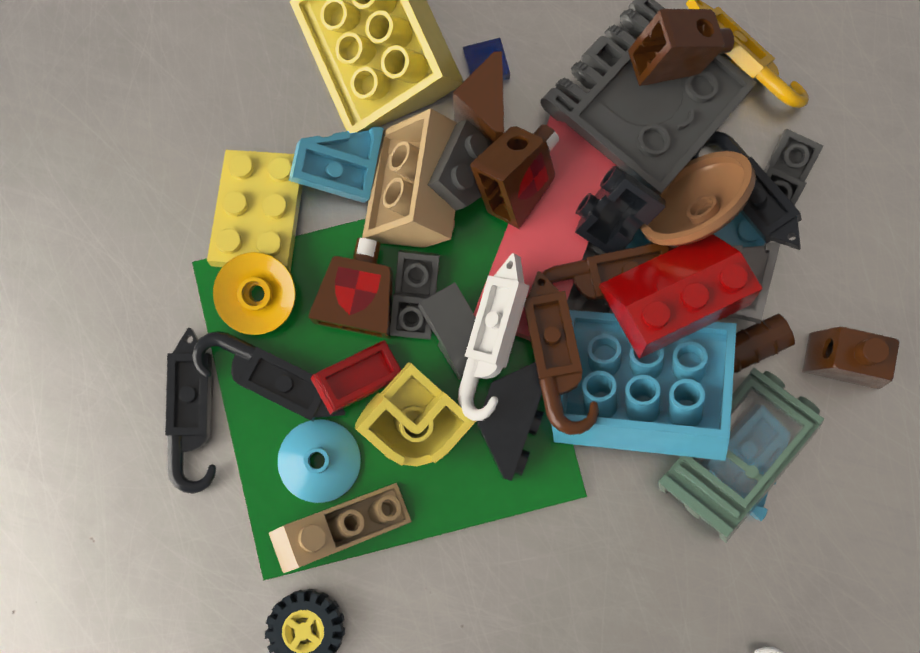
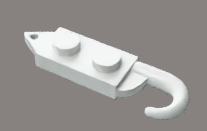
(493, 334)

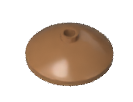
(702, 199)

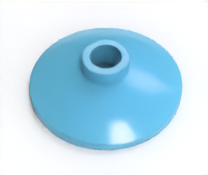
(340, 464)

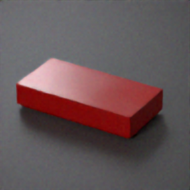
(356, 377)

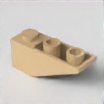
(339, 527)

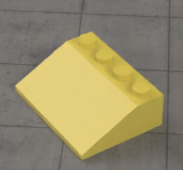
(378, 57)

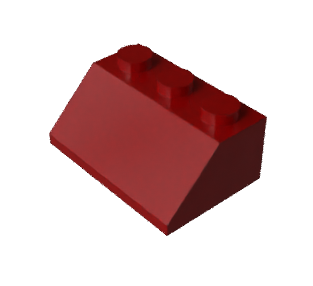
(680, 293)

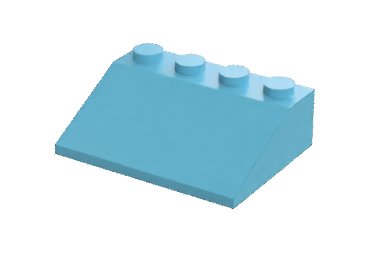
(653, 404)

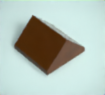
(481, 98)

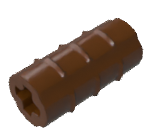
(762, 341)

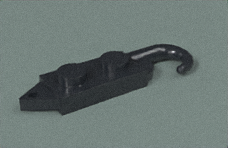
(768, 207)
(265, 375)
(187, 413)

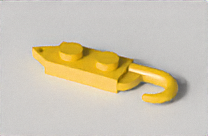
(755, 60)

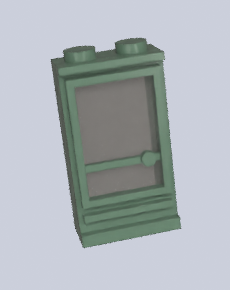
(765, 438)

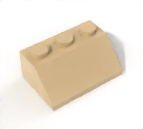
(401, 202)

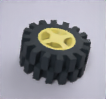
(293, 637)

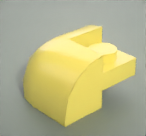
(413, 420)

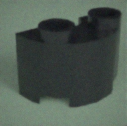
(617, 211)

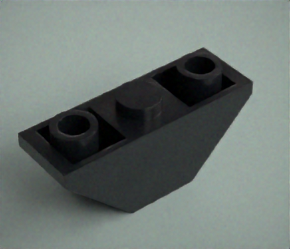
(512, 419)

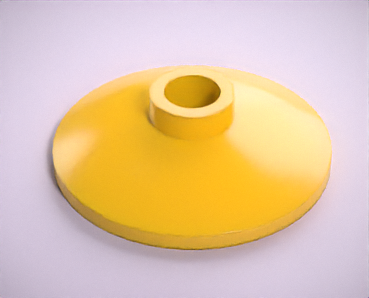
(234, 293)

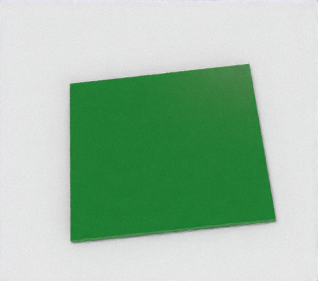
(439, 497)

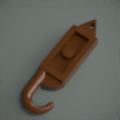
(597, 269)
(555, 353)

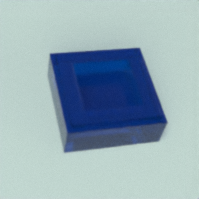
(479, 52)

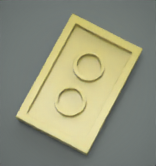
(255, 207)

